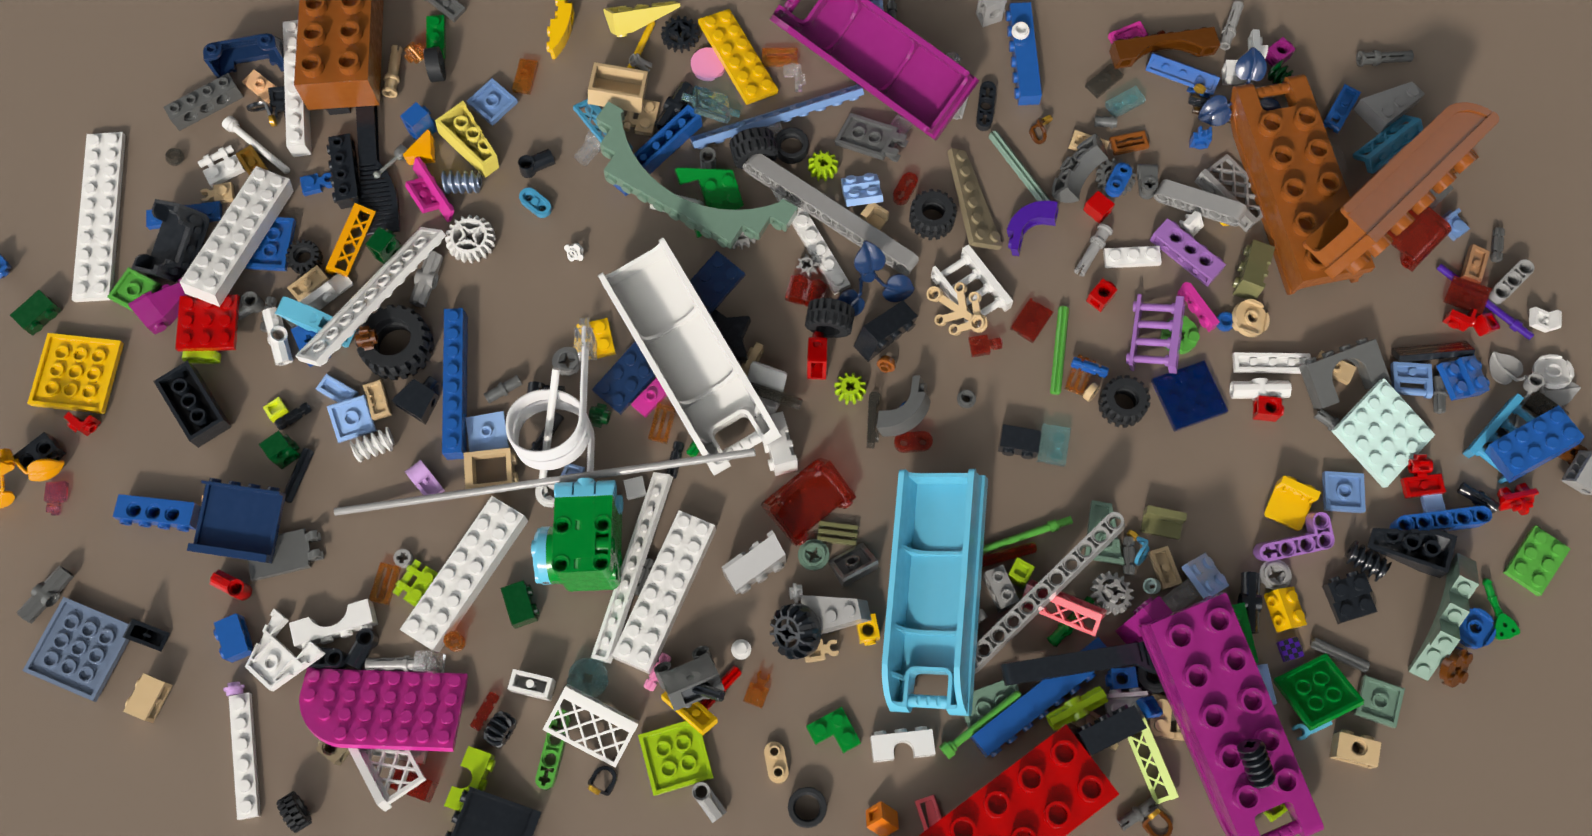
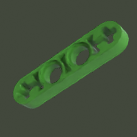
(549, 748)

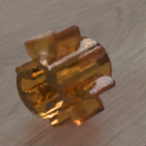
(414, 52)

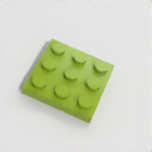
(675, 757)

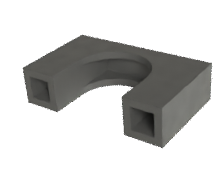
(1318, 372)

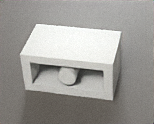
(531, 685)

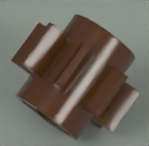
(366, 338)

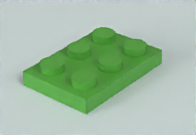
(1536, 560)

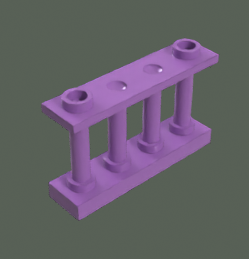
(1172, 343)

